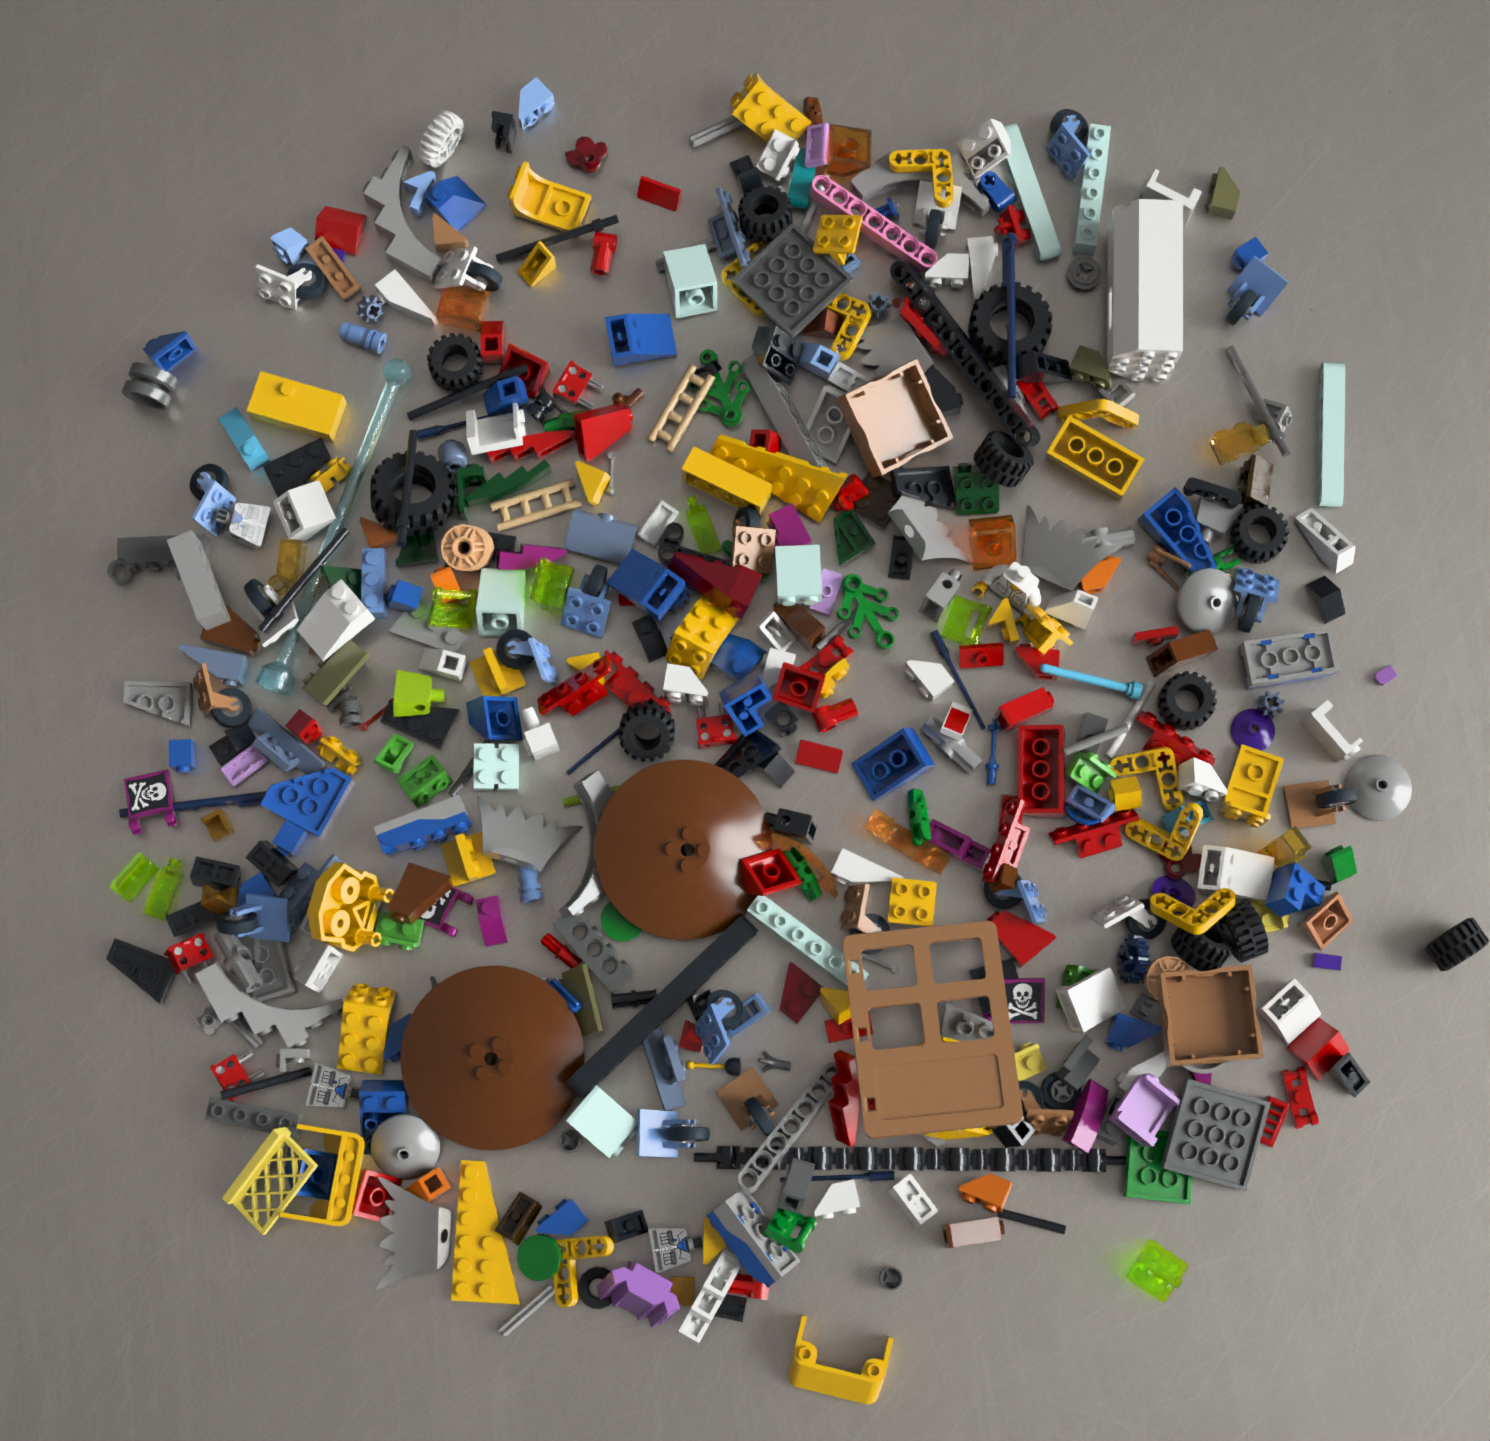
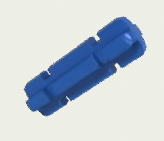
(573, 1004)

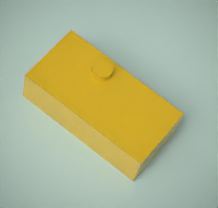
(296, 406)
(1094, 457)
(725, 481)

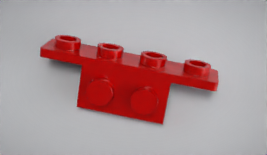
(628, 687)
(578, 690)
(1166, 736)
(1095, 837)
(1009, 841)

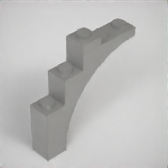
(882, 179)
(386, 195)
(594, 795)
(230, 1000)

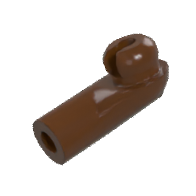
(629, 401)

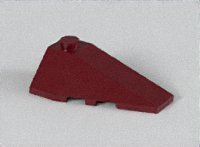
(723, 585)

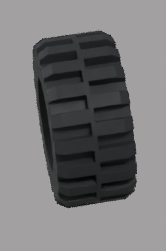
(1027, 304)
(423, 515)

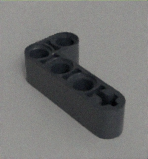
(675, 545)

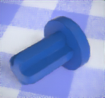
(889, 208)

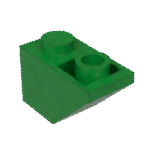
(1339, 864)

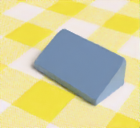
(1090, 803)

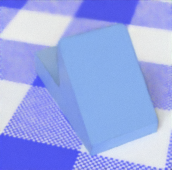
(419, 186)

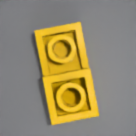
(836, 672)

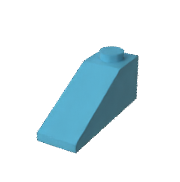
(244, 439)

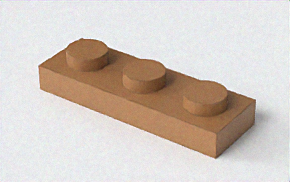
(333, 268)

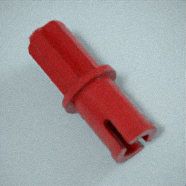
(560, 951)

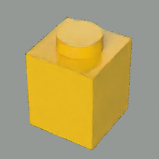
(1125, 793)

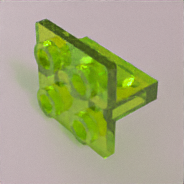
(551, 584)
(1157, 1271)

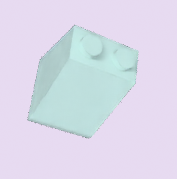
(690, 281)
(798, 574)
(500, 601)
(603, 1122)

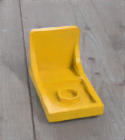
(765, 110)
(546, 201)
(700, 636)
(1251, 786)
(365, 1028)

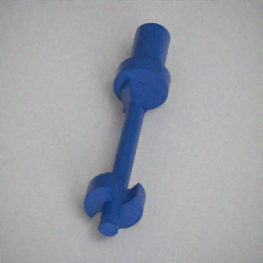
(992, 764)

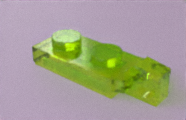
(702, 527)
(163, 890)

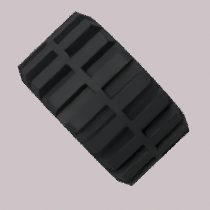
(764, 201)
(451, 346)
(1003, 459)
(1271, 521)
(1197, 686)
(641, 747)
(1245, 931)
(1457, 944)
(1205, 950)

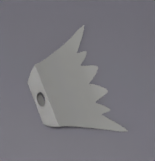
(892, 346)
(923, 531)
(1059, 556)
(520, 840)
(416, 1235)

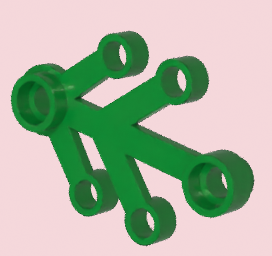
(723, 391)
(866, 609)

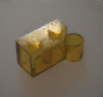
(1238, 441)
(289, 565)
(1287, 848)

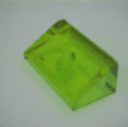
(134, 877)

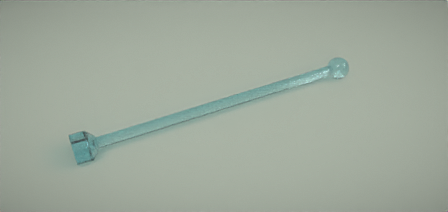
(277, 674)

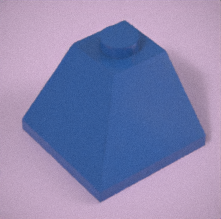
(454, 201)
(169, 349)
(495, 717)
(1128, 1031)
(321, 1180)

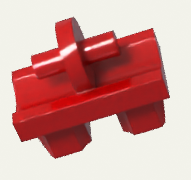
(1010, 222)
(849, 493)

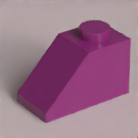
(491, 920)

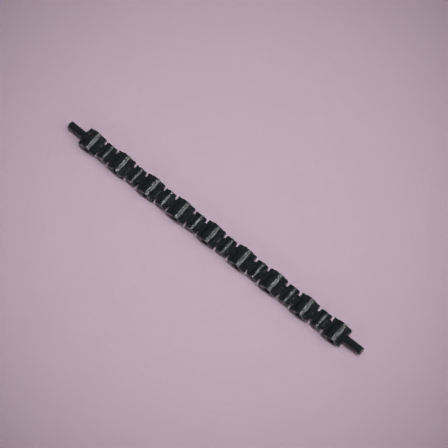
(913, 1158)

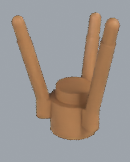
(1158, 555)

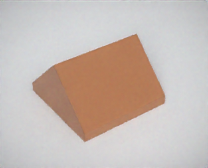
(1326, 921)

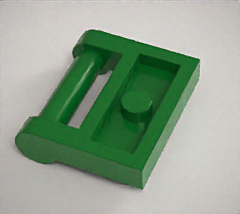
(782, 1226)

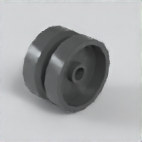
(149, 386)

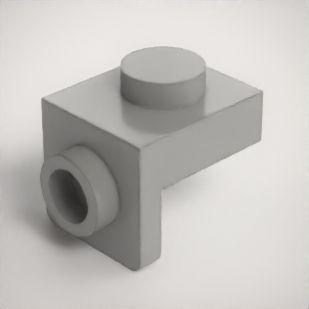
(1119, 394)

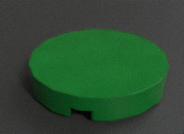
(617, 926)
(539, 1257)

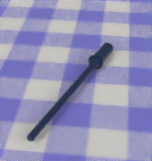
(439, 429)
(944, 652)
(598, 747)
(870, 1176)

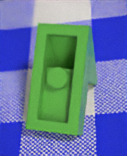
(394, 753)

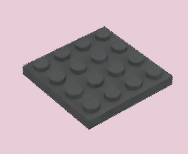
(792, 280)
(1215, 1134)

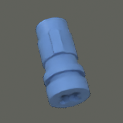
(359, 335)
(529, 886)

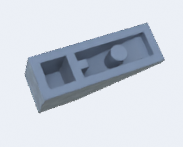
(225, 666)

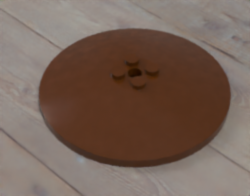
(642, 843)
(502, 1014)

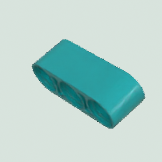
(801, 182)

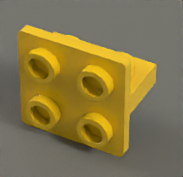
(837, 236)
(1044, 630)
(495, 677)
(466, 860)
(912, 902)

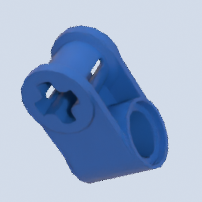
(997, 193)

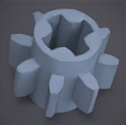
(878, 298)
(369, 308)
(1265, 702)

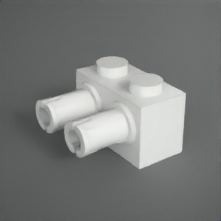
(539, 738)

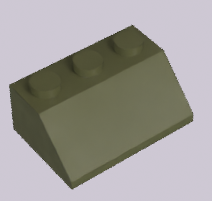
(334, 672)
(580, 985)

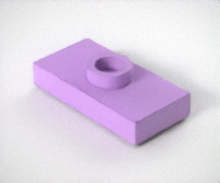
(817, 145)
(830, 586)
(243, 765)

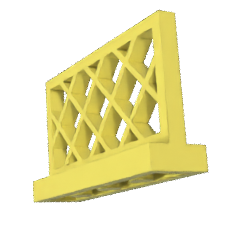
(260, 1164)

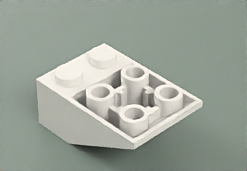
(1237, 870)

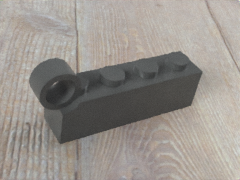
(146, 553)

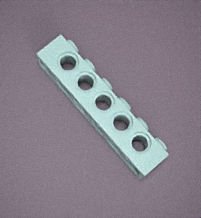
(1091, 190)
(801, 939)

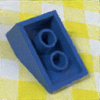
(893, 763)

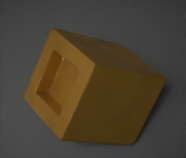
(218, 824)
(219, 901)
(684, 1289)

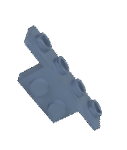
(726, 232)
(282, 746)
(300, 891)
(665, 1068)

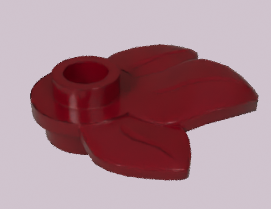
(587, 154)
(1188, 864)

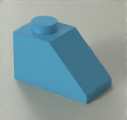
(1170, 818)

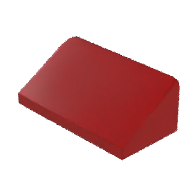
(659, 193)
(819, 756)

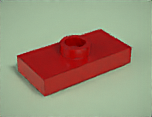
(1155, 636)
(981, 655)
(843, 1031)

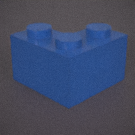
(743, 699)
(1293, 890)

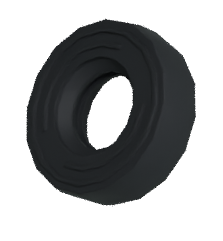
(584, 1292)

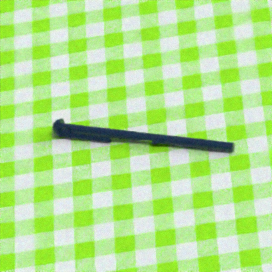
(1008, 274)
(243, 799)

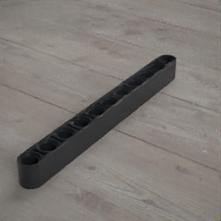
(972, 358)
(661, 1007)

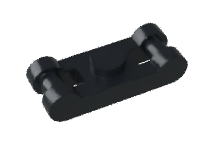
(1212, 492)

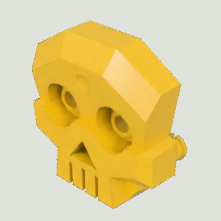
(346, 907)

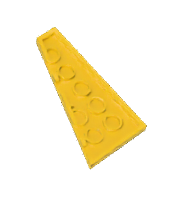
(792, 479)
(480, 1253)

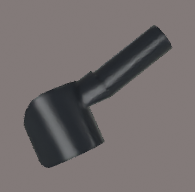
(712, 367)

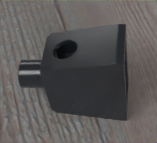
(801, 825)

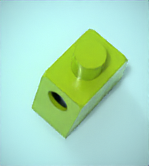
(414, 694)

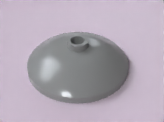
(1197, 598)
(1372, 801)
(406, 1134)

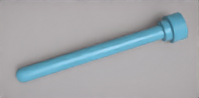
(1132, 689)

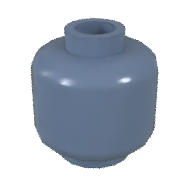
(452, 454)

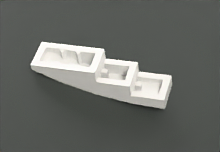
(710, 1298)

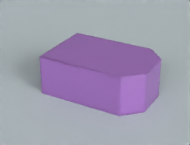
(1385, 675)

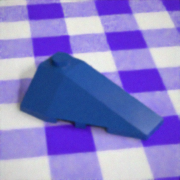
(1176, 530)
(736, 657)

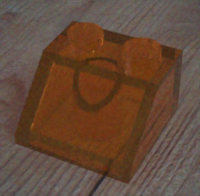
(848, 150)
(463, 307)
(992, 541)

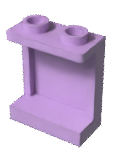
(1144, 1109)

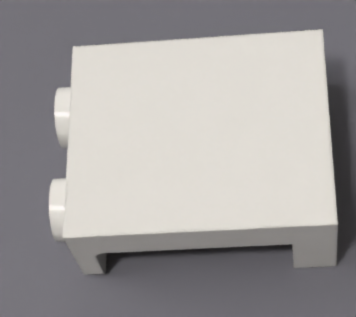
(1154, 190)
(496, 431)
(1328, 735)
(1091, 999)

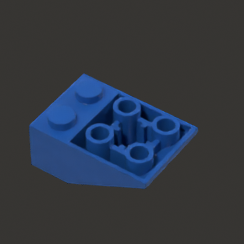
(640, 337)
(646, 584)
(378, 1102)

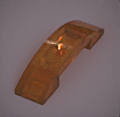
(900, 839)
(786, 842)

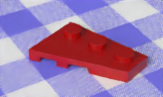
(910, 314)

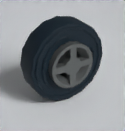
(1066, 1097)

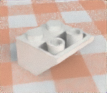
(985, 147)
(304, 511)
(683, 685)
(1290, 1011)

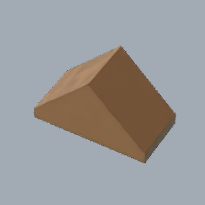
(446, 236)

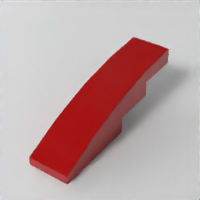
(539, 443)
(846, 1101)

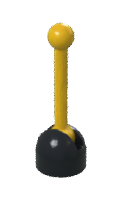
(731, 1066)

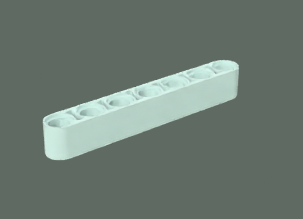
(1030, 197)
(1331, 434)

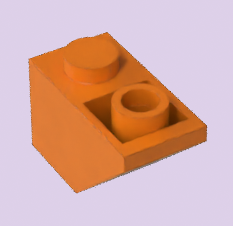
(1099, 575)
(445, 578)
(430, 1185)
(988, 1191)

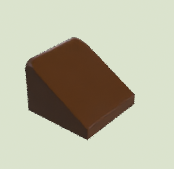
(1006, 878)

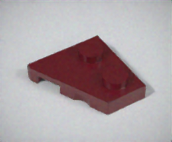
(798, 993)

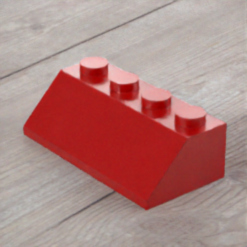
(1041, 770)

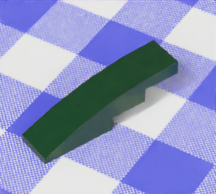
(501, 487)

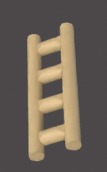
(683, 421)
(543, 493)

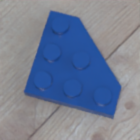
(308, 798)

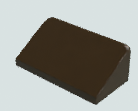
(518, 1218)

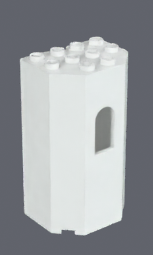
(1145, 289)

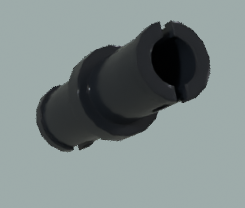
(632, 998)

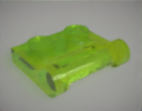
(452, 614)
(959, 619)

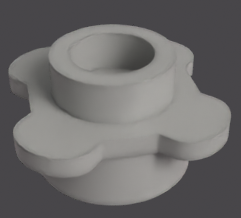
(203, 1020)

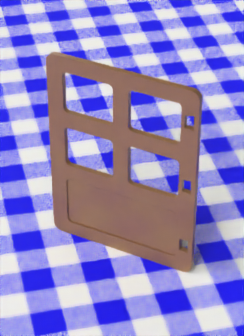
(937, 1082)

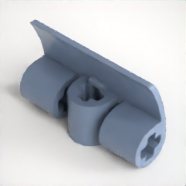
(600, 536)

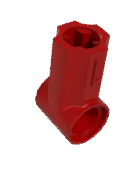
(603, 246)
(828, 716)
(749, 1286)

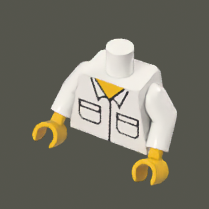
(1016, 584)

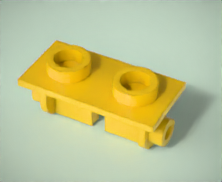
(335, 469)
(332, 748)

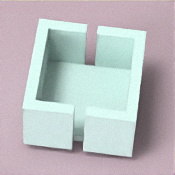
(496, 767)

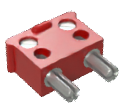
(571, 384)
(715, 732)
(189, 954)
(234, 1076)

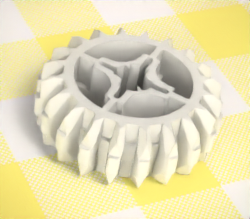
(440, 139)

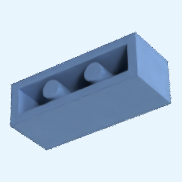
(374, 581)

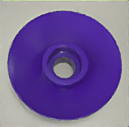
(1242, 733)
(1177, 889)

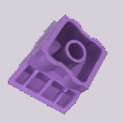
(640, 1293)

